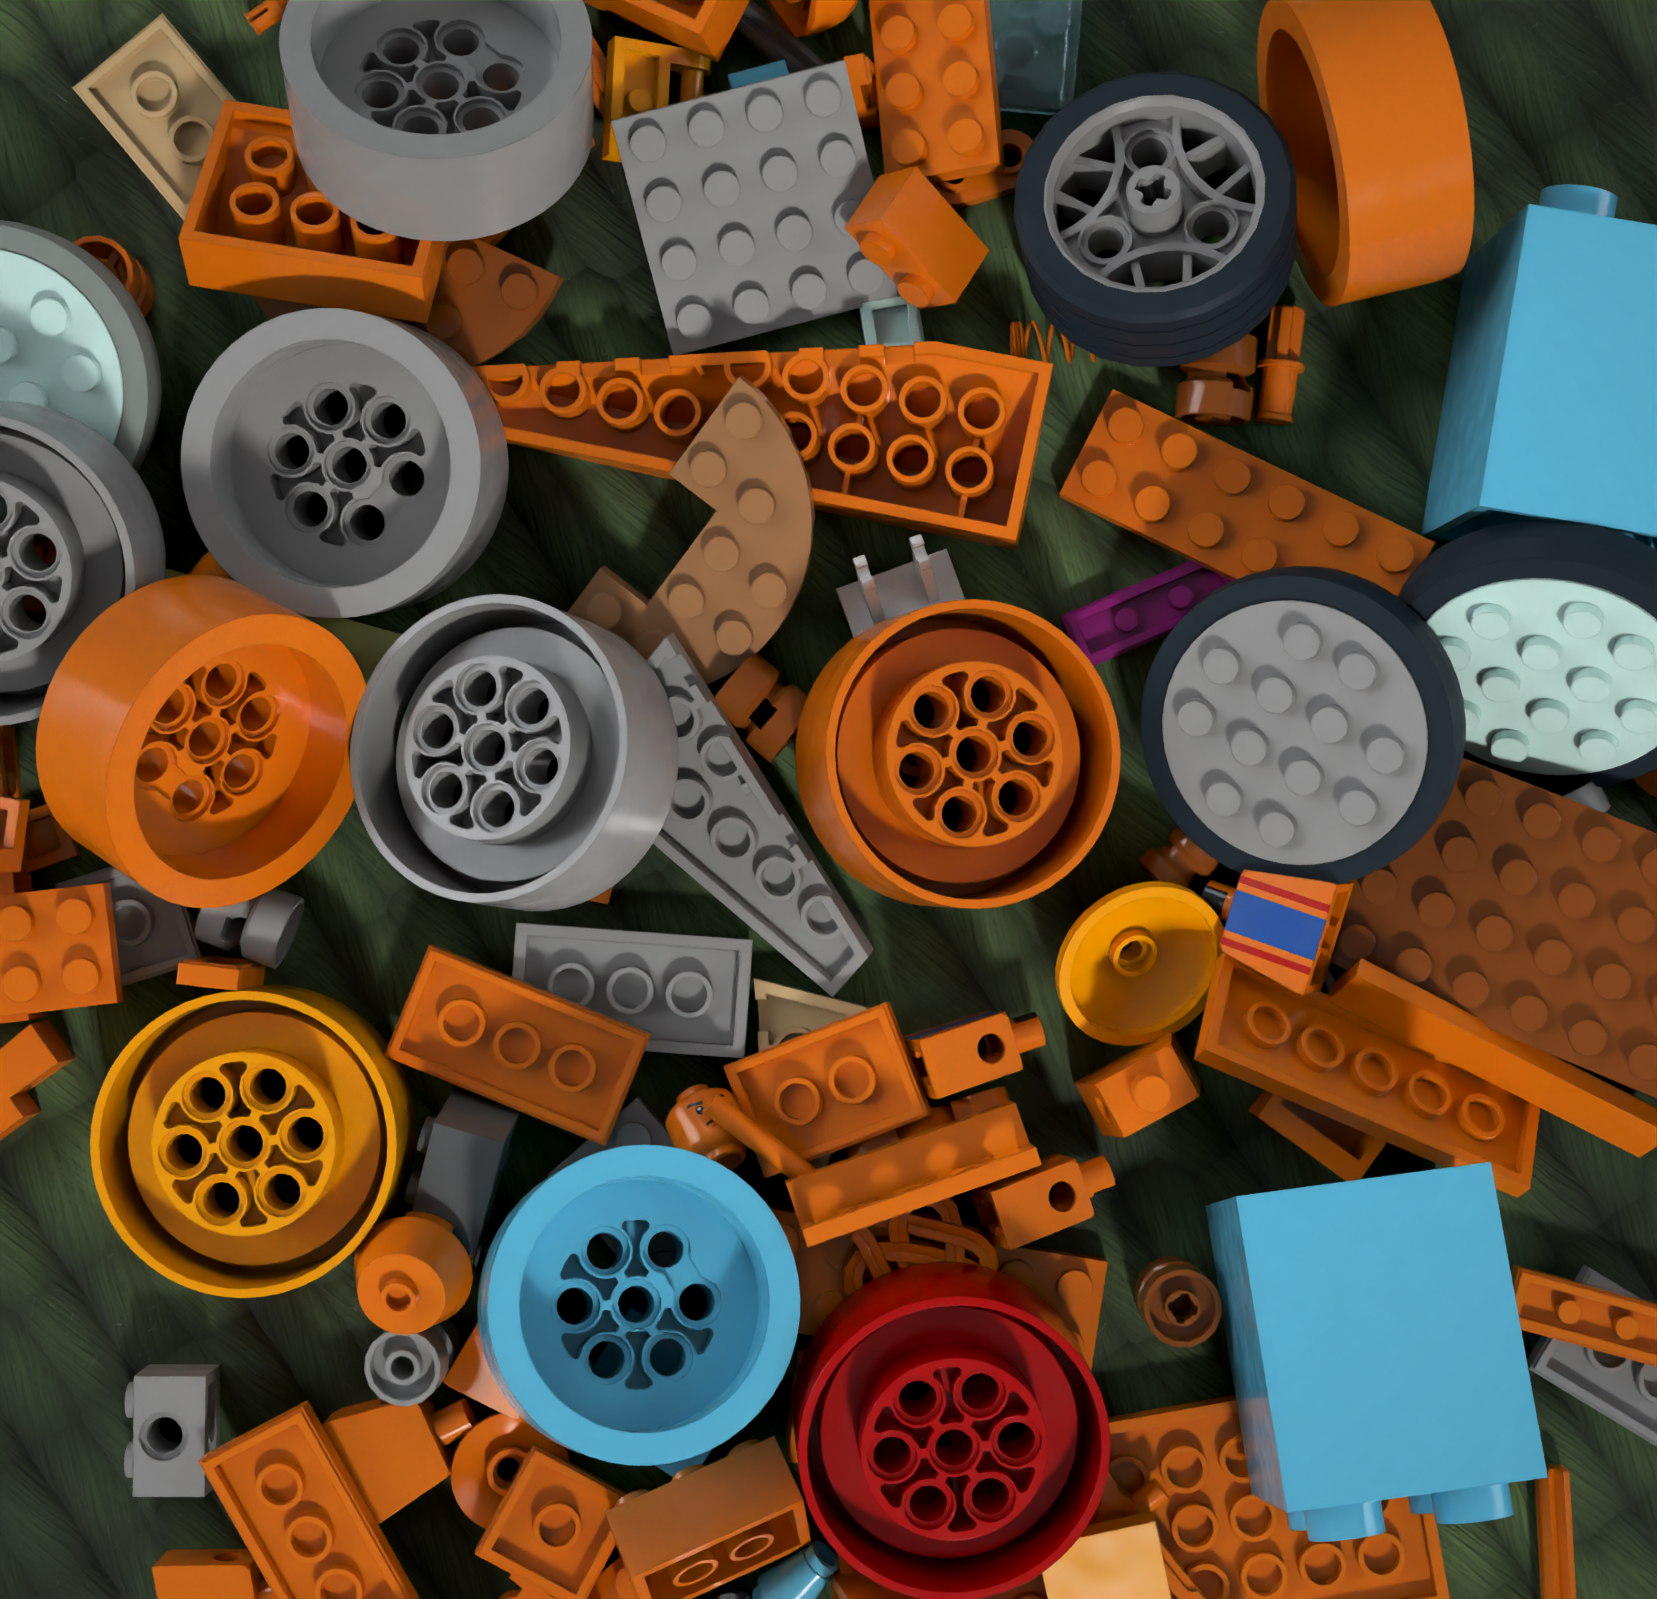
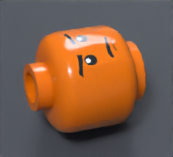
(698, 1133)

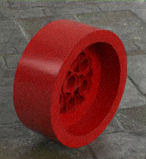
(940, 1329)

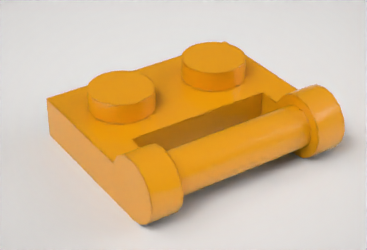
(641, 79)

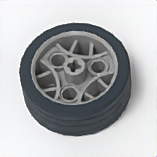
(1157, 218)

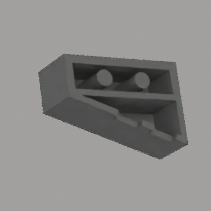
(463, 1165)

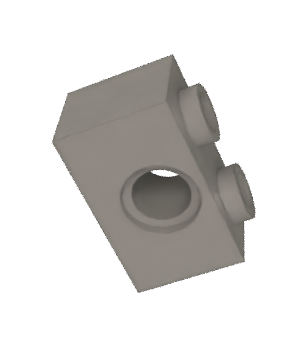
(192, 1399)

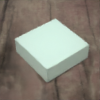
(891, 322)

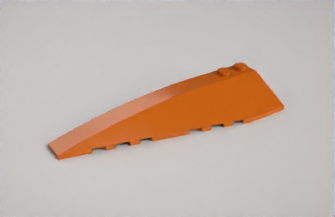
(887, 432)

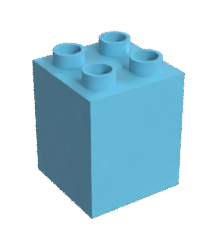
(1553, 375)
(1377, 1349)

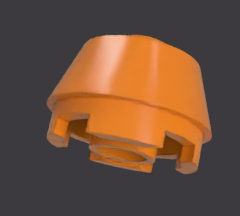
(412, 1273)

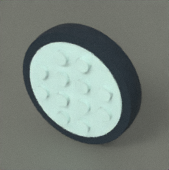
(1549, 648)

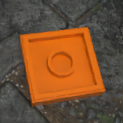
(552, 1526)

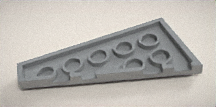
(741, 840)

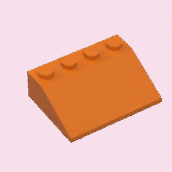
(273, 235)

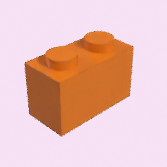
(916, 238)

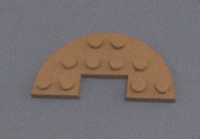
(747, 559)

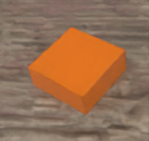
(45, 841)

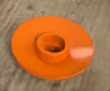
(476, 1461)

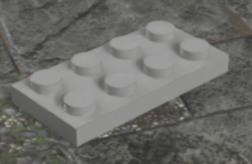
(669, 984)

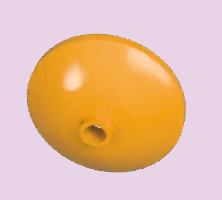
(1155, 982)

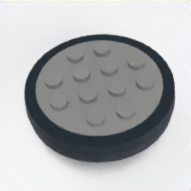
(1303, 724)

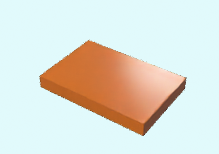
(831, 1085)

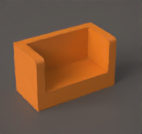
(1328, 1141)

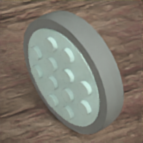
(75, 341)

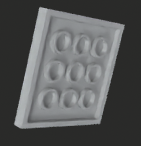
(751, 205)

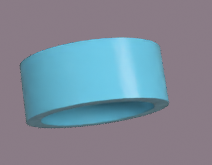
(725, 1358)

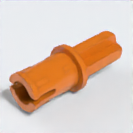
(1281, 365)

